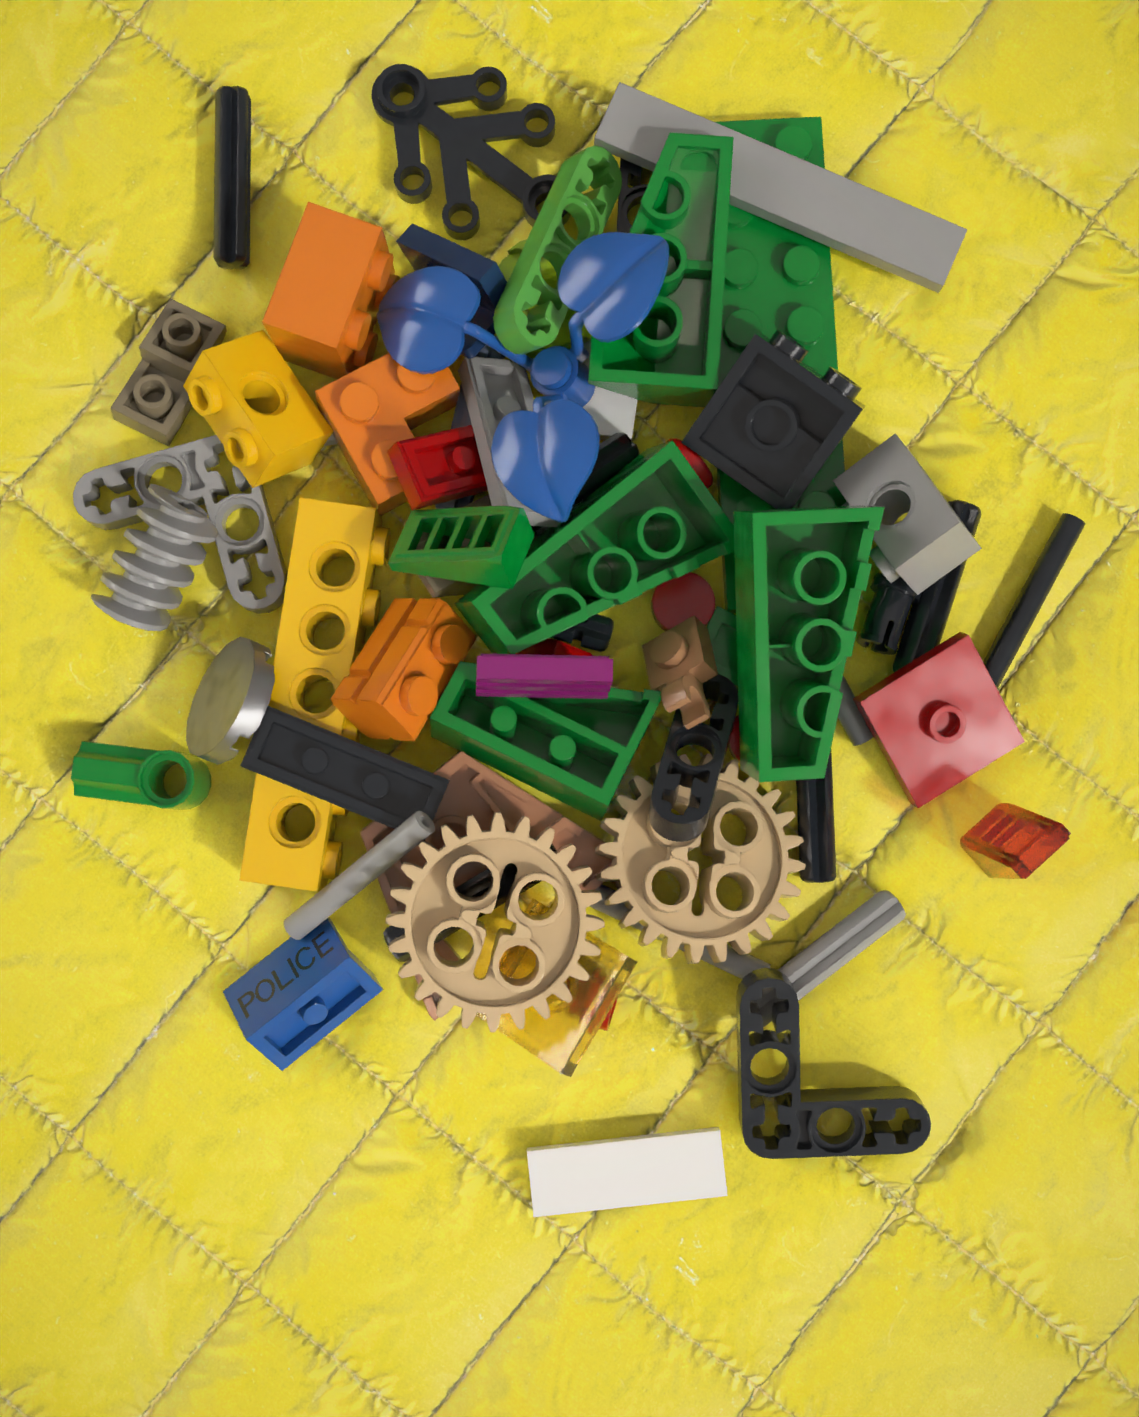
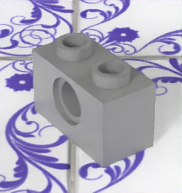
(930, 536)

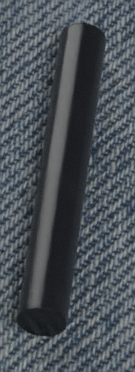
(1032, 596)

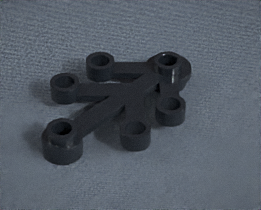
(461, 140)

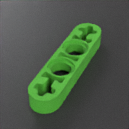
(549, 240)

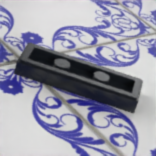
(341, 770)

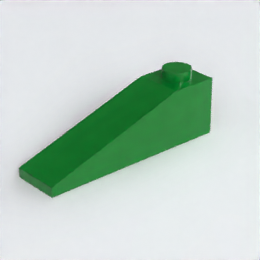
(678, 344)

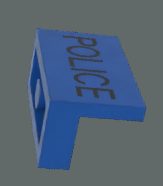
(300, 994)

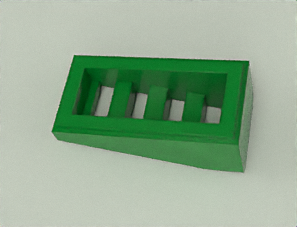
(490, 566)

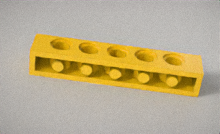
(320, 535)

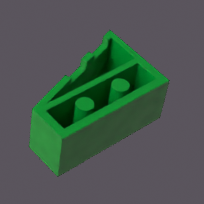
(556, 745)

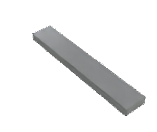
(794, 192)

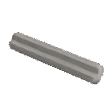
(836, 947)

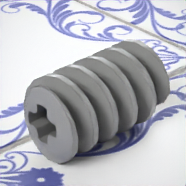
(159, 562)

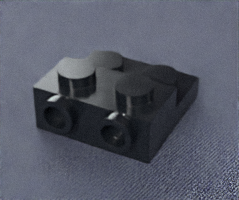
(775, 420)

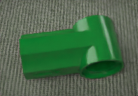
(137, 775)

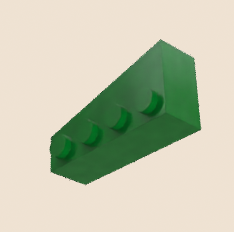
(616, 544)
(794, 628)

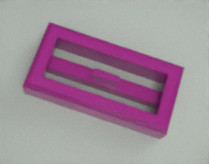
(544, 676)

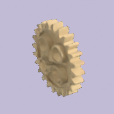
(756, 865)
(553, 936)

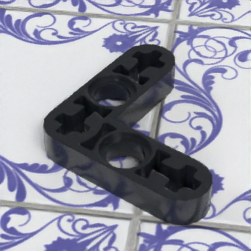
(801, 1109)

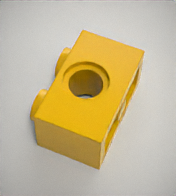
(257, 408)

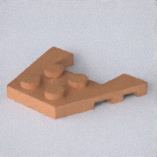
(481, 793)

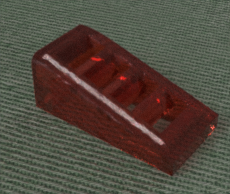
(1013, 841)

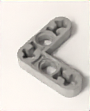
(200, 487)

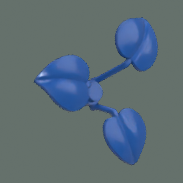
(553, 449)

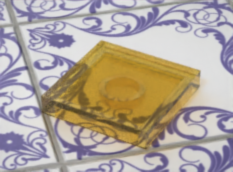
(572, 1025)

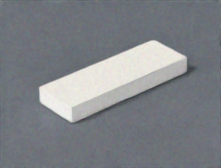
(626, 1171)

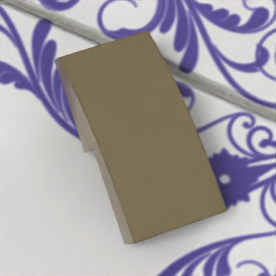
(155, 394)

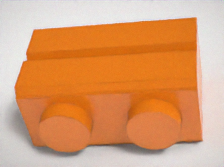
(403, 669)

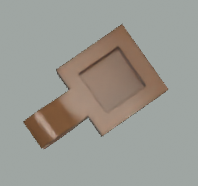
(679, 665)

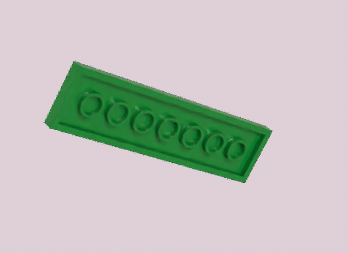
(773, 285)

